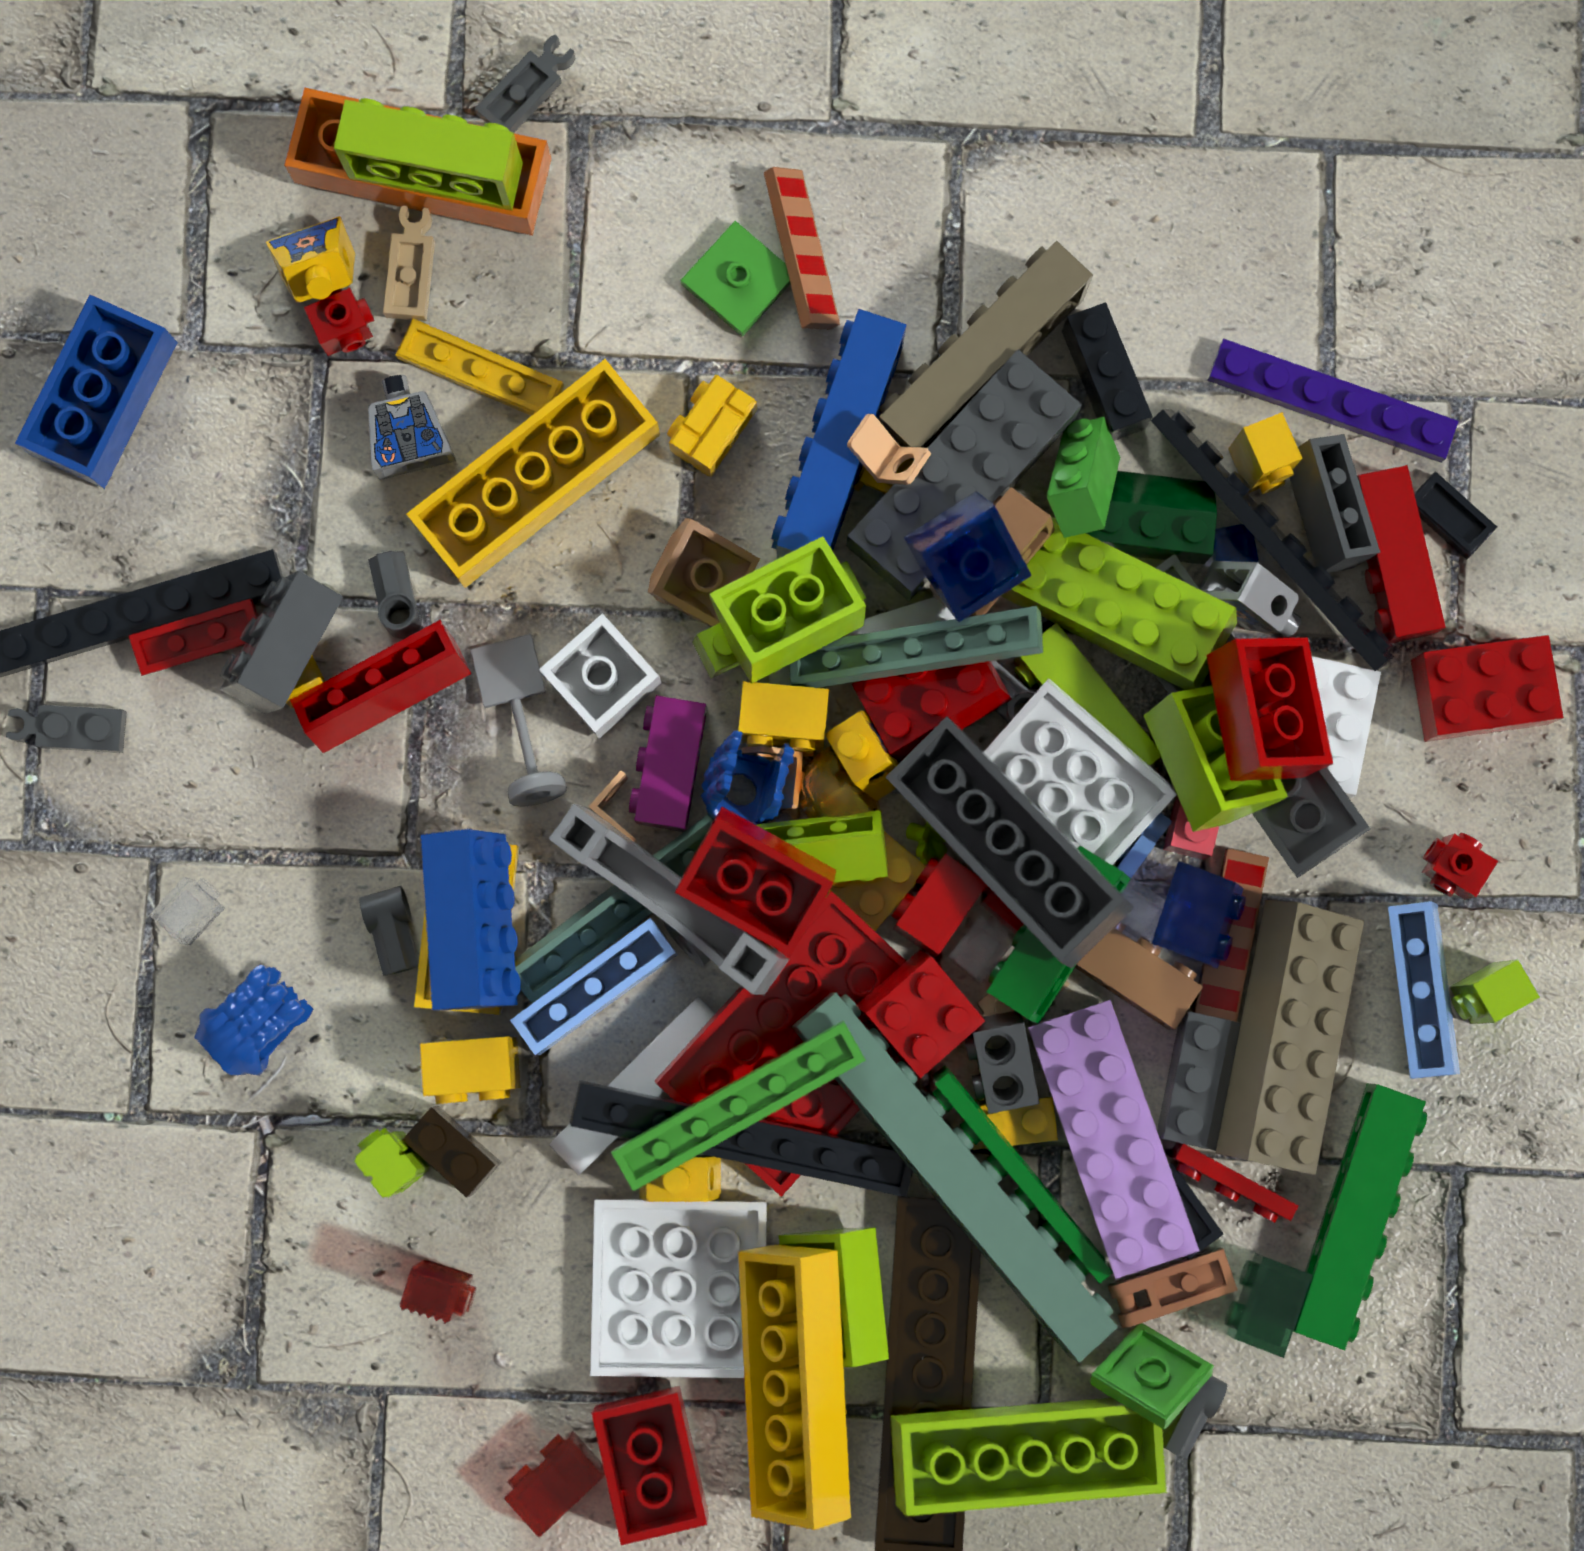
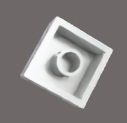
(600, 676)

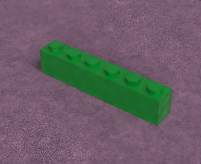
(1358, 1213)

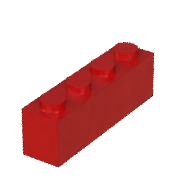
(1402, 570)
(380, 687)

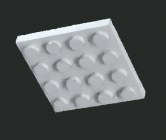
(1079, 773)
(670, 1286)

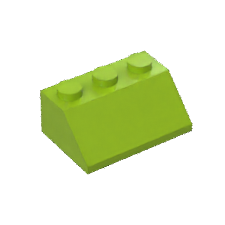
(788, 609)
(1194, 755)
(860, 1290)

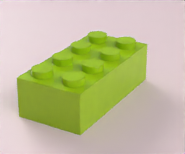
(429, 153)

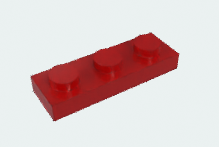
(192, 637)
(1232, 1184)

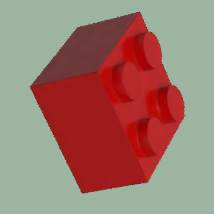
(939, 905)
(920, 1013)

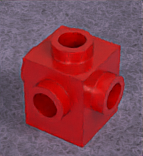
(340, 321)
(1458, 865)

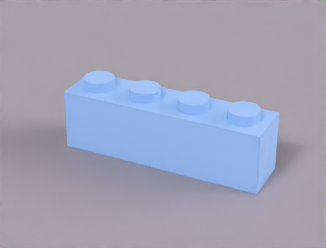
(593, 987)
(1423, 990)

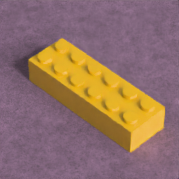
(534, 473)
(794, 1385)

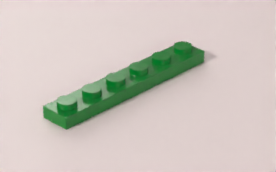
(1008, 1161)

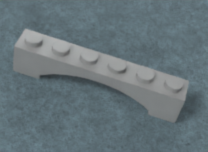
(654, 885)

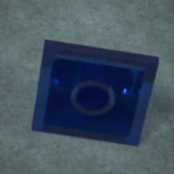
(968, 555)
(1199, 916)

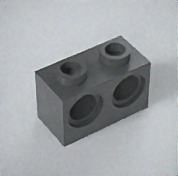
(1010, 1060)

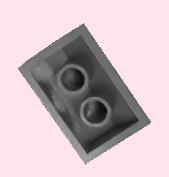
(1198, 1080)

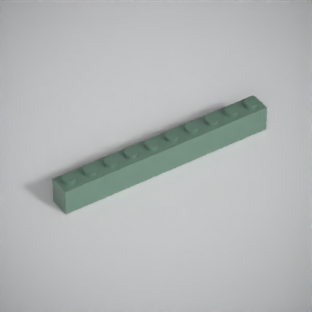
(964, 1185)

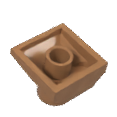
(696, 565)

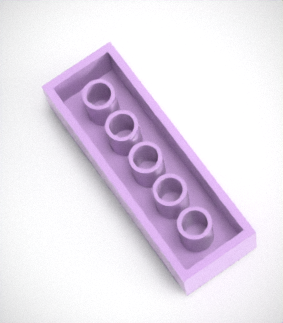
(1113, 1139)

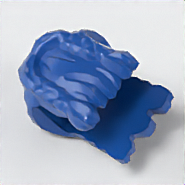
(765, 775)
(251, 1022)

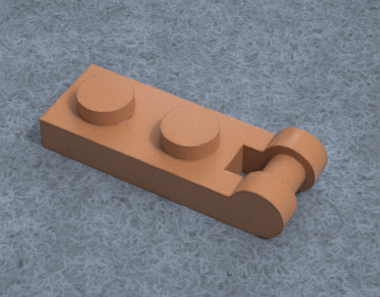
(1174, 1287)

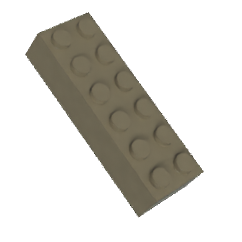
(1017, 320)
(1290, 1036)

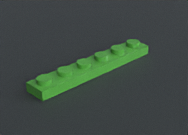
(738, 1105)

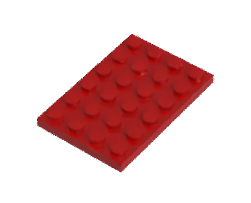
(750, 1030)

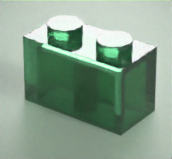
(1267, 1304)

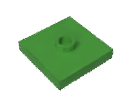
(738, 278)
(1152, 1375)

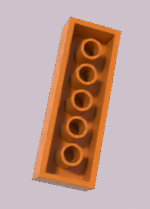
(315, 164)

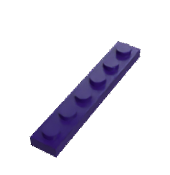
(1333, 400)

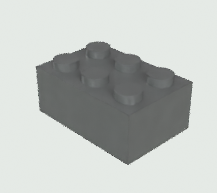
(279, 642)

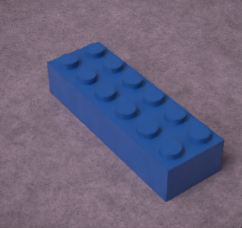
(828, 467)

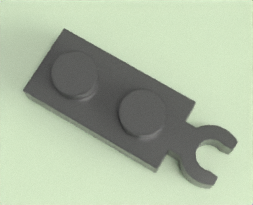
(525, 87)
(72, 728)

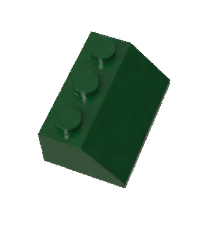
(1161, 518)

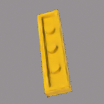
(477, 368)

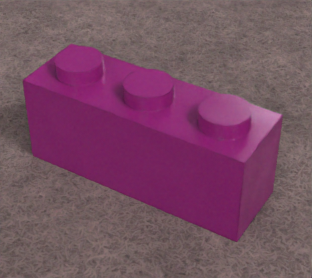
(668, 763)

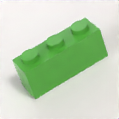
(1083, 477)

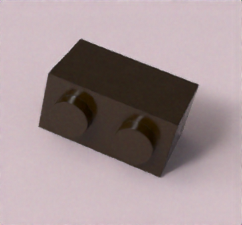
(451, 1151)

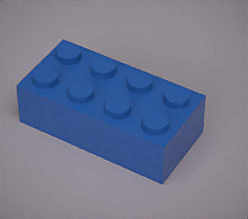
(96, 391)
(469, 920)

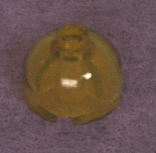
(830, 790)

